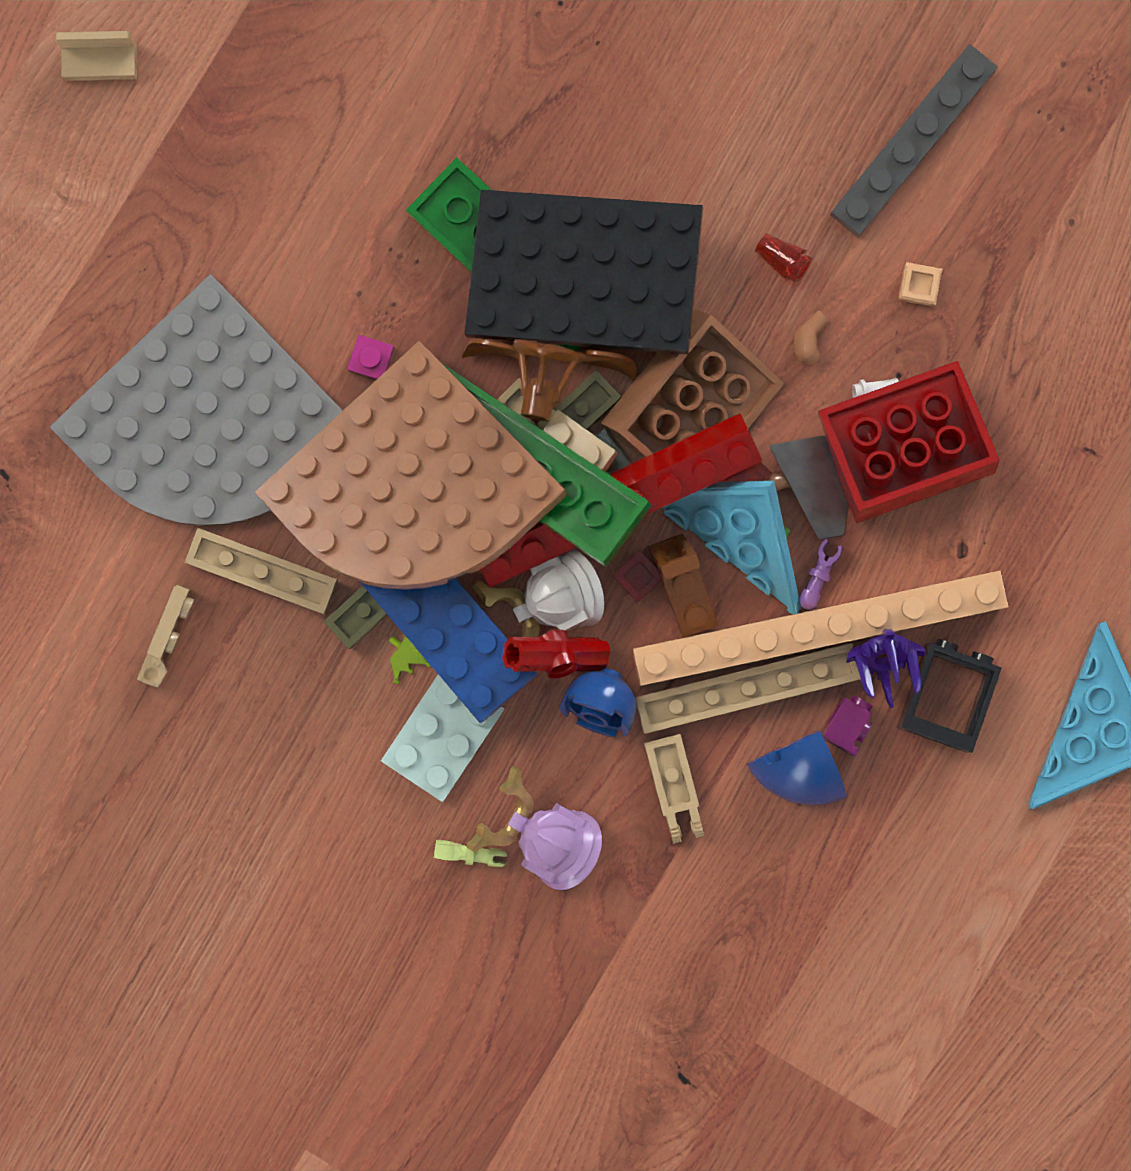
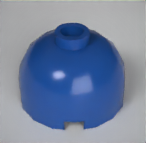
(601, 702)

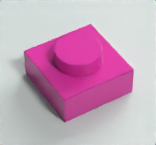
(370, 357)

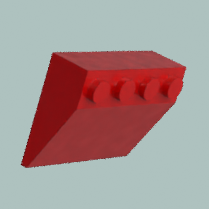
(908, 441)

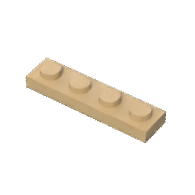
(261, 571)

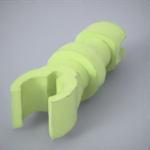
(454, 851)

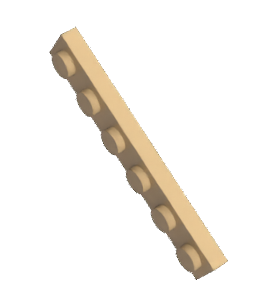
(746, 688)

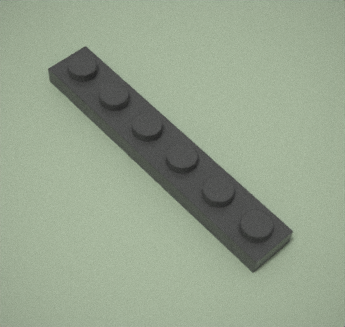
(913, 140)

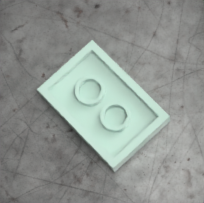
(438, 741)

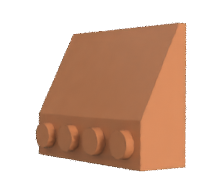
(693, 391)

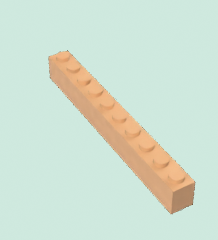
(819, 628)

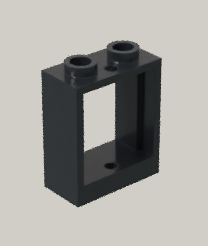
(977, 662)

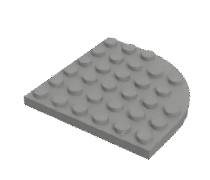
(197, 414)

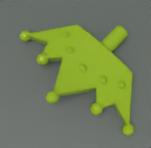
(404, 656)

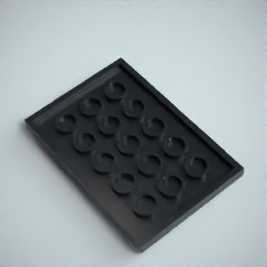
(584, 271)

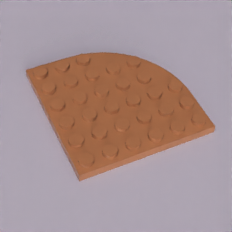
(411, 482)

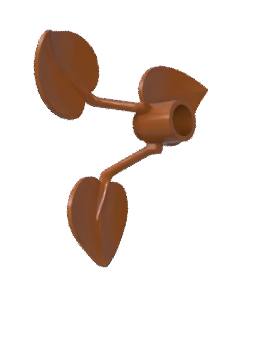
(539, 394)

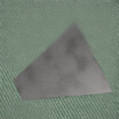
(815, 483)

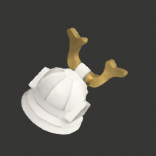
(558, 594)

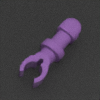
(820, 574)

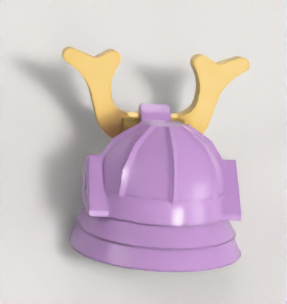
(556, 843)

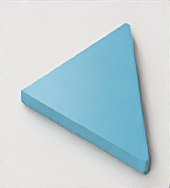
(743, 527)
(1094, 727)

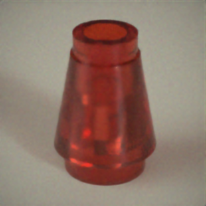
(785, 258)

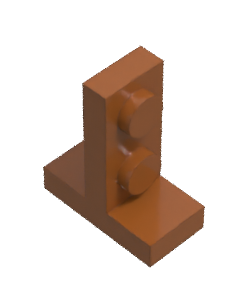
(684, 584)

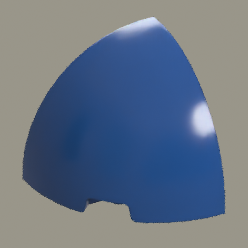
(801, 772)

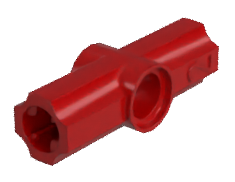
(556, 654)

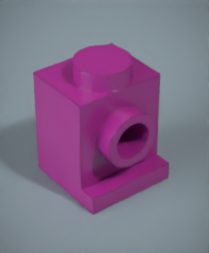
(848, 724)

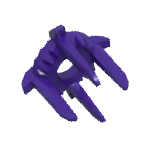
(898, 651)

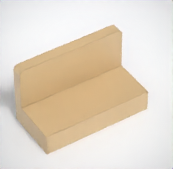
(97, 55)

